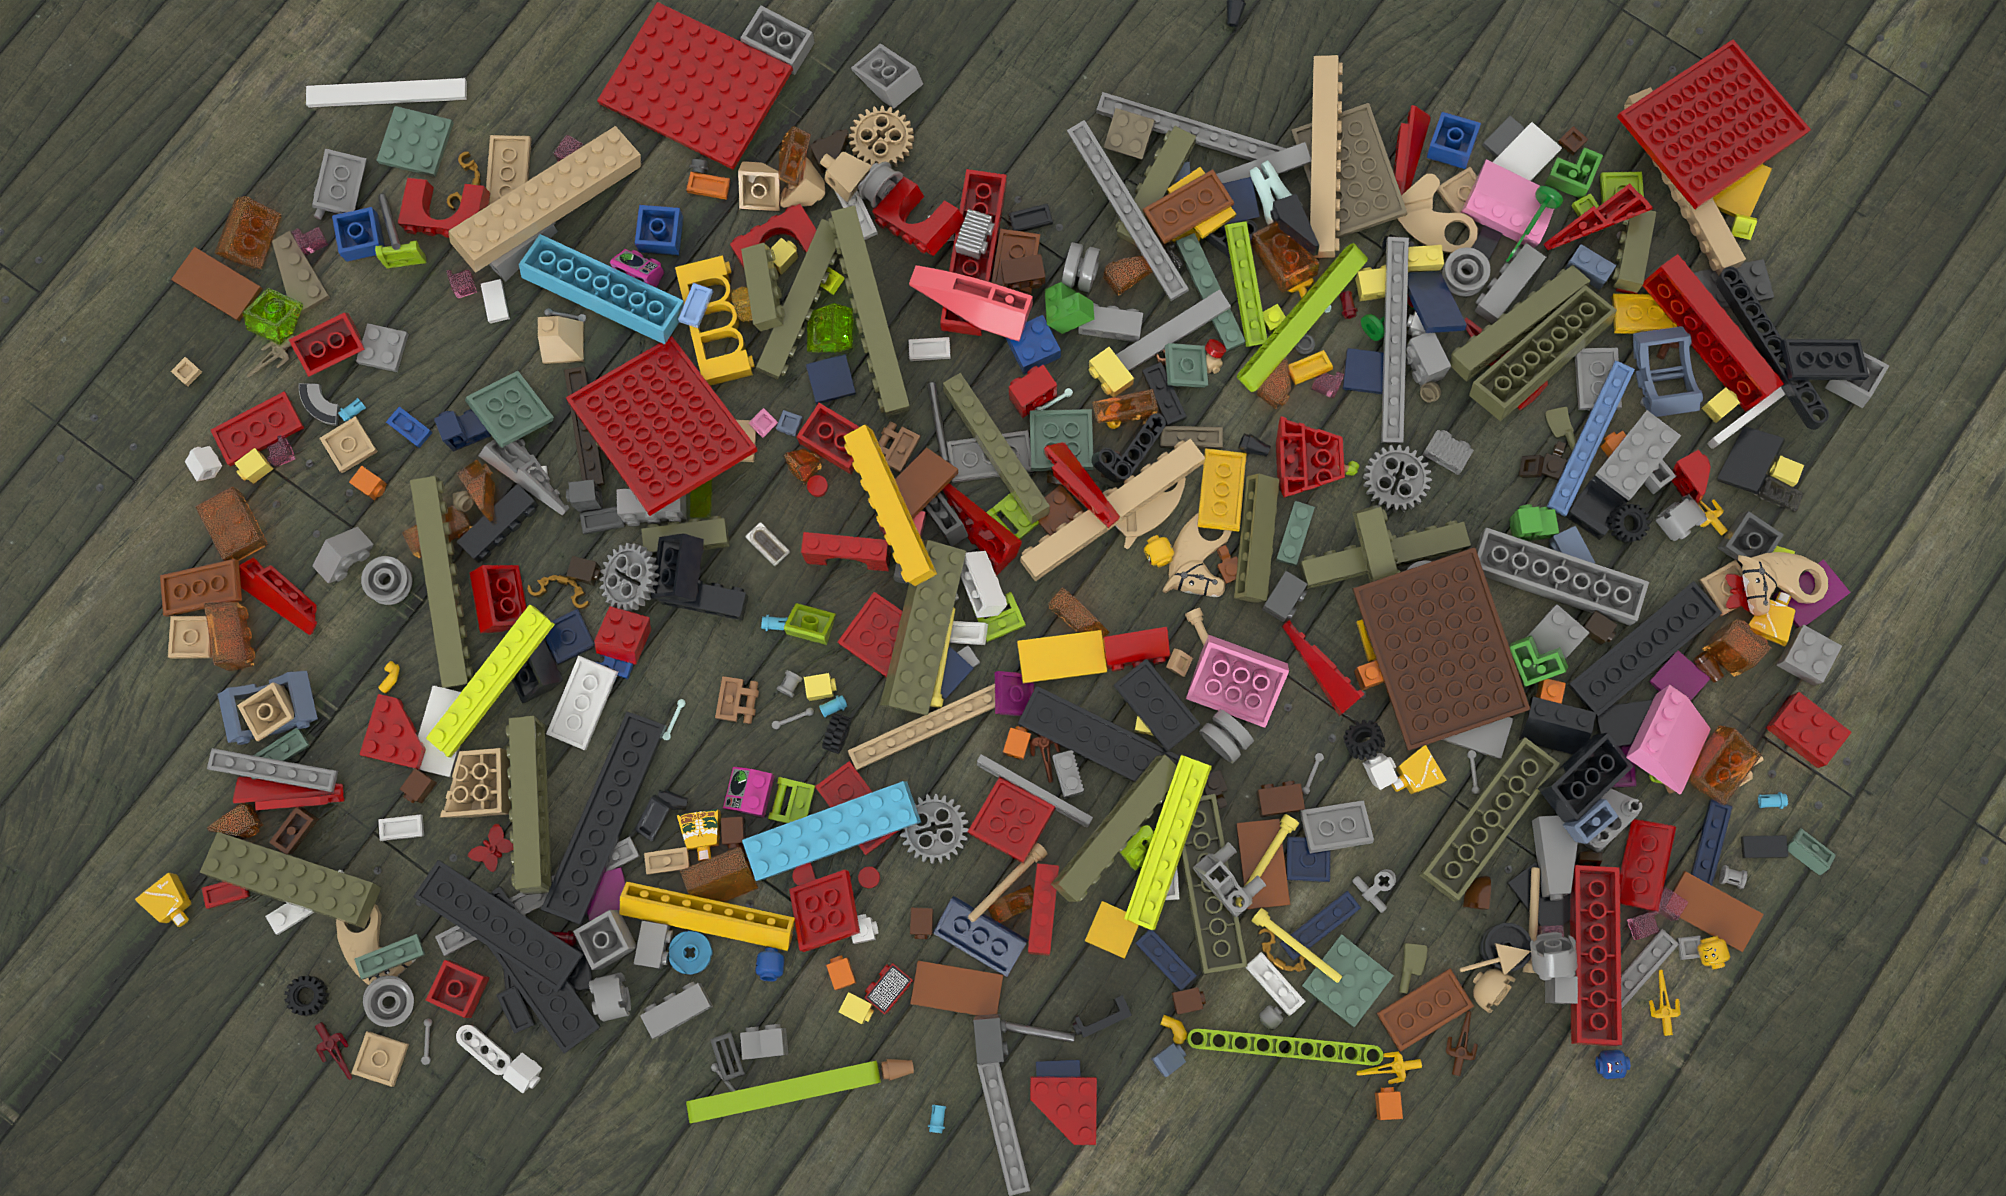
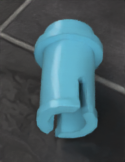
(351, 410)
(773, 623)
(833, 706)
(1773, 800)
(937, 1119)

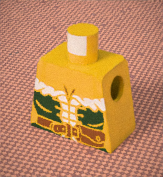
(701, 831)

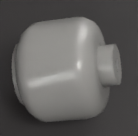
(1271, 1017)

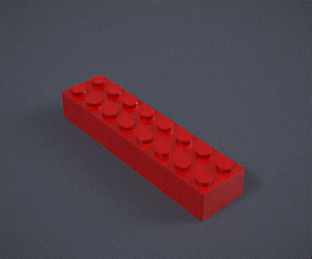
(984, 194)
(1712, 332)
(1598, 950)

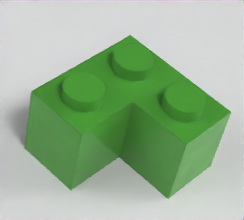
(1576, 177)
(1067, 308)
(1533, 523)
(1536, 666)

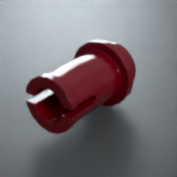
(1349, 310)
(568, 937)

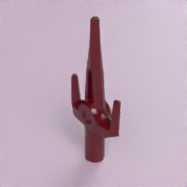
(330, 1043)

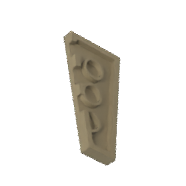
(297, 273)

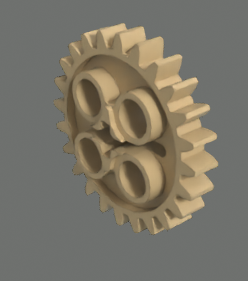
(868, 126)

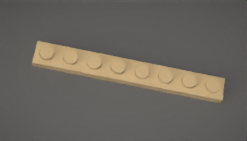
(923, 728)

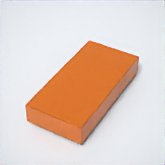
(708, 185)

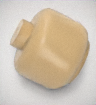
(1213, 364)

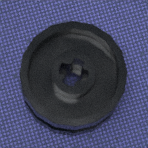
(1502, 934)

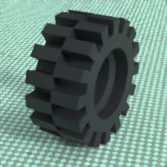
(1618, 523)
(836, 733)
(1366, 748)
(293, 995)

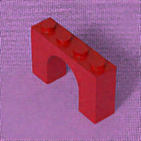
(416, 208)
(791, 222)
(926, 235)
(820, 547)
(1043, 910)

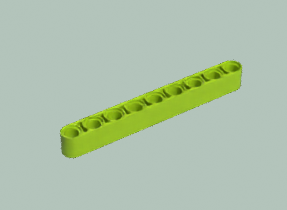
(1302, 317)
(1294, 1050)
(783, 1092)

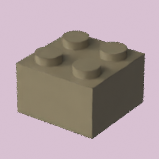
(1129, 134)

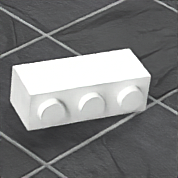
(982, 585)

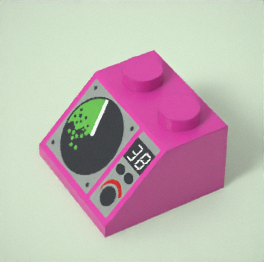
(638, 267)
(749, 791)

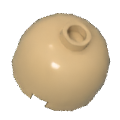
(1491, 988)

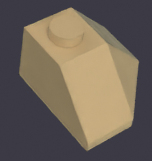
(809, 190)

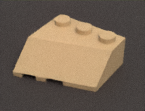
(479, 785)

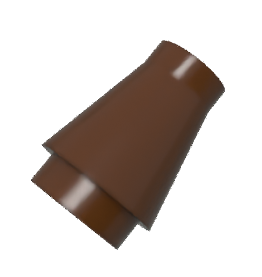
(1708, 665)

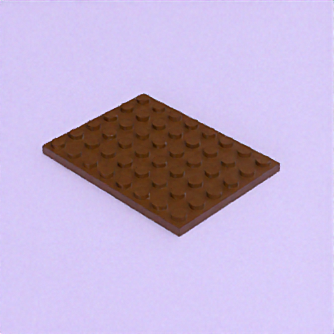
(1441, 649)

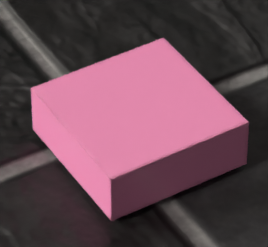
(763, 423)

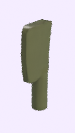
(1560, 425)
(1413, 963)

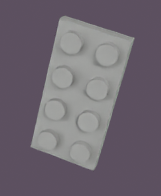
(1638, 455)

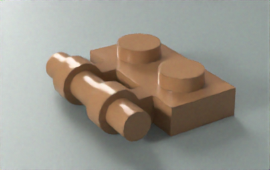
(901, 448)
(730, 698)

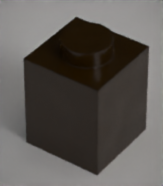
(584, 571)
(1600, 628)

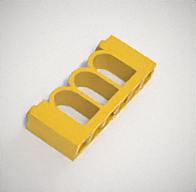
(725, 367)

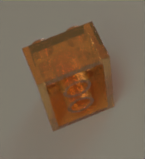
(1283, 257)
(231, 525)
(1737, 647)

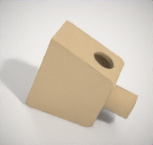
(845, 173)

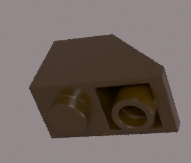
(830, 145)

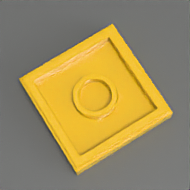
(1111, 930)

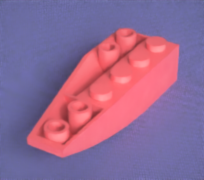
(976, 301)

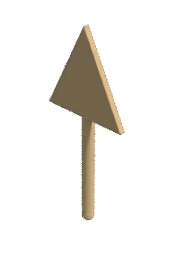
(1507, 957)

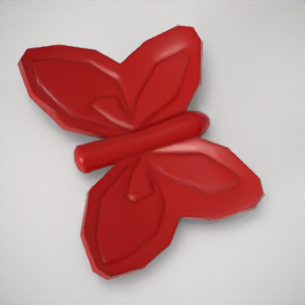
(1739, 594)
(493, 850)

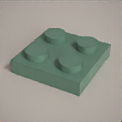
(1186, 365)

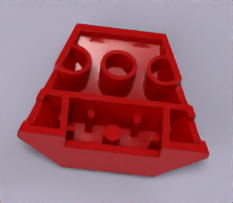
(1307, 457)

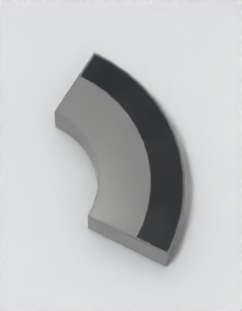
(316, 404)

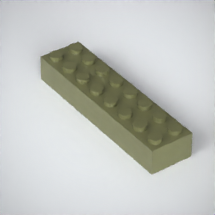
(1542, 353)
(923, 633)
(529, 805)
(1489, 819)
(290, 880)
(1215, 928)

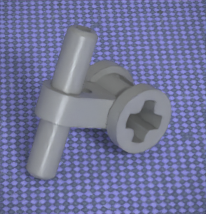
(1370, 893)

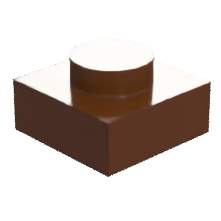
(1573, 140)

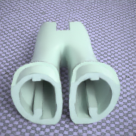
(1263, 187)

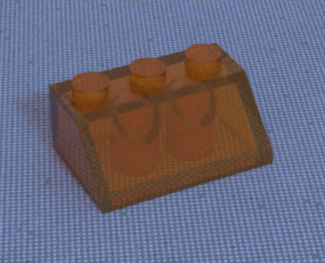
(248, 233)
(229, 635)
(1723, 764)
(720, 876)

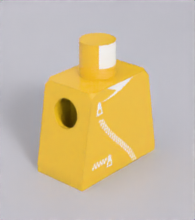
(1777, 622)
(1418, 772)
(166, 900)

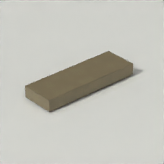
(1201, 436)

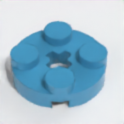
(690, 965)

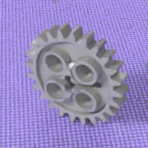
(1414, 484)
(638, 565)
(938, 848)

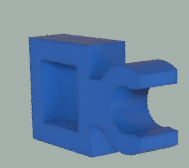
(623, 668)

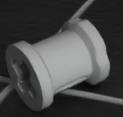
(789, 683)
(1733, 877)

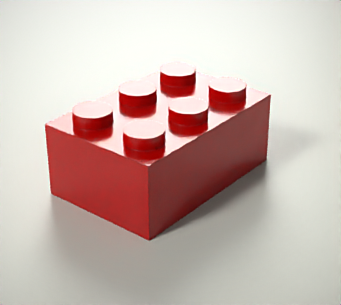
(824, 436)
(1808, 730)

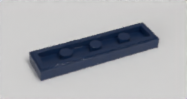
(1711, 841)
(1323, 923)

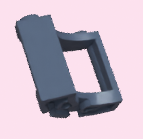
(1645, 377)
(301, 700)

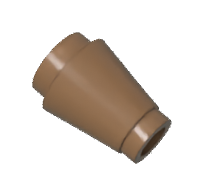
(895, 1068)

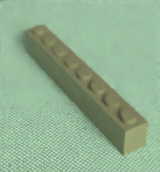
(798, 302)
(1516, 324)
(996, 448)
(1409, 549)
(1115, 830)

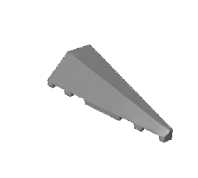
(514, 462)

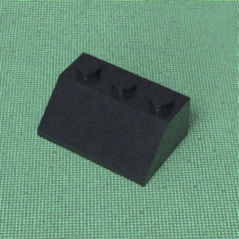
(678, 568)
(537, 675)
(1557, 725)

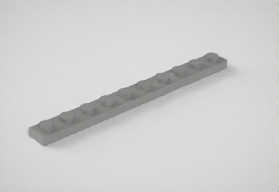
(1205, 134)
(1127, 210)
(1394, 340)
(457, 938)

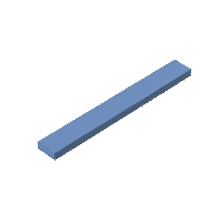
(1590, 438)

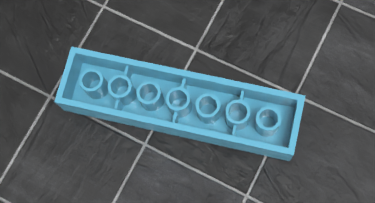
(601, 288)
(831, 831)

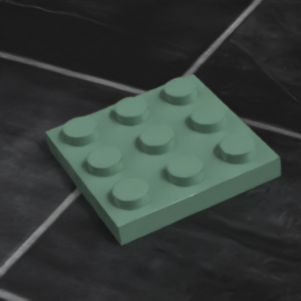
(415, 141)
(509, 409)
(1059, 426)
(1360, 981)

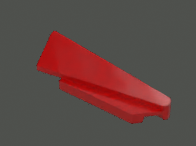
(1409, 147)
(1079, 483)
(278, 594)
(280, 795)

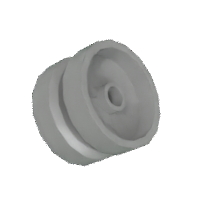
(1080, 267)
(1226, 736)

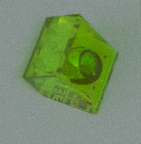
(273, 316)
(830, 329)

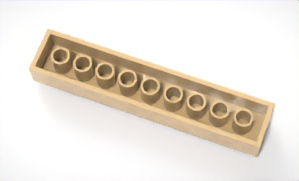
(544, 199)

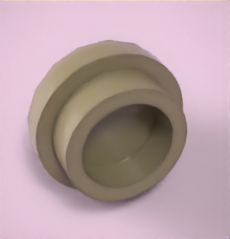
(1430, 391)
(462, 501)

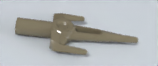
(277, 351)

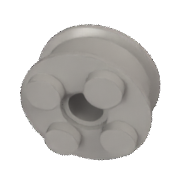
(878, 183)
(1467, 259)
(396, 589)
(388, 1015)

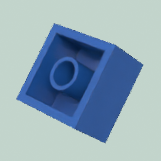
(1453, 140)
(659, 230)
(358, 233)
(1035, 346)

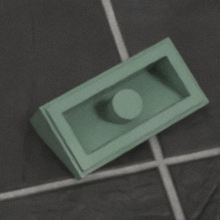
(1810, 852)

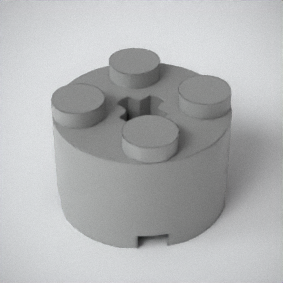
(1680, 517)
(1554, 956)
(610, 996)

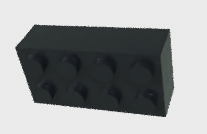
(1585, 777)

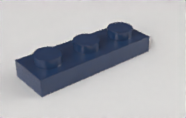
(1166, 959)

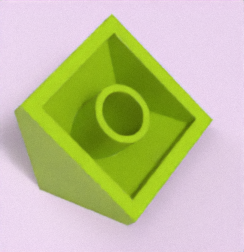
(810, 623)

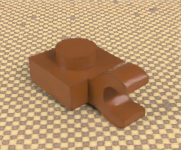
(1229, 566)

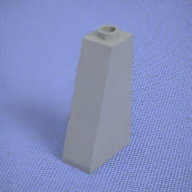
(509, 263)
(1555, 856)

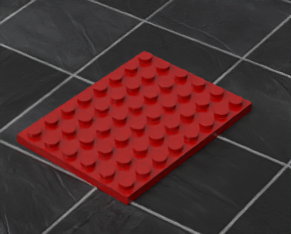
(695, 85)
(1713, 124)
(661, 425)

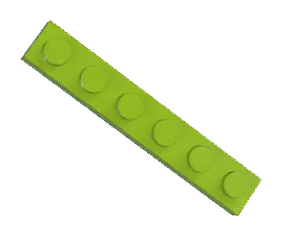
(1246, 283)

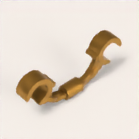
(476, 181)
(563, 580)
(1278, 962)

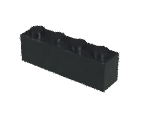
(508, 516)
(716, 601)

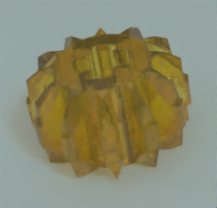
(742, 304)

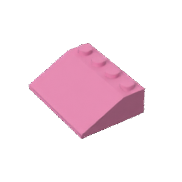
(1506, 204)
(1237, 681)
(1670, 739)

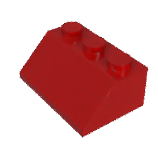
(327, 344)
(497, 597)
(1136, 647)

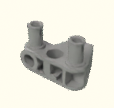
(1627, 810)
(1228, 887)

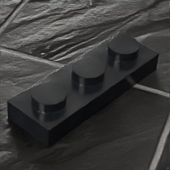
(1164, 394)

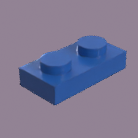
(409, 427)

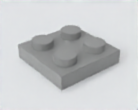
(382, 347)

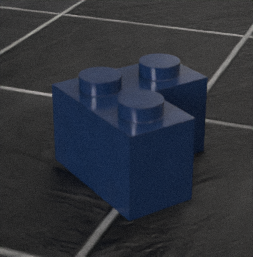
(460, 430)

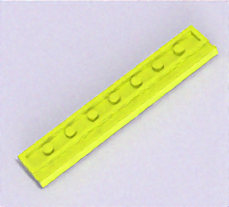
(490, 681)
(1167, 842)

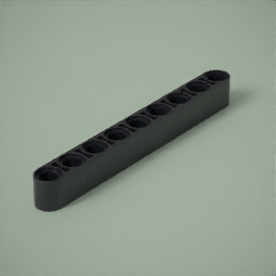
(1770, 337)

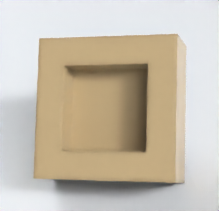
(186, 371)
(1179, 662)

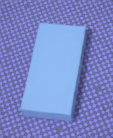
(695, 305)

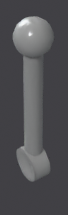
(548, 312)
(776, 724)
(1471, 755)
(1318, 757)
(426, 1059)
(715, 1068)

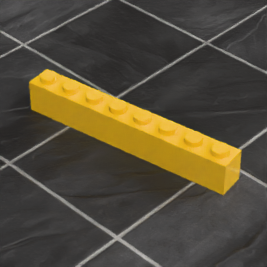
(890, 506)
(706, 916)

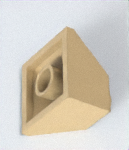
(758, 187)
(561, 339)
(267, 710)

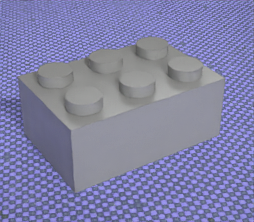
(778, 37)
(633, 513)

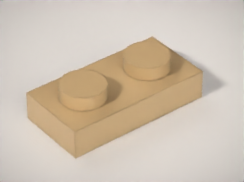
(666, 860)

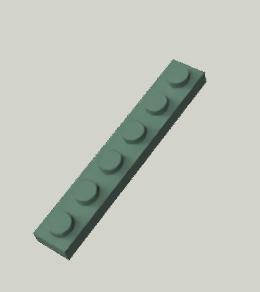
(1206, 285)

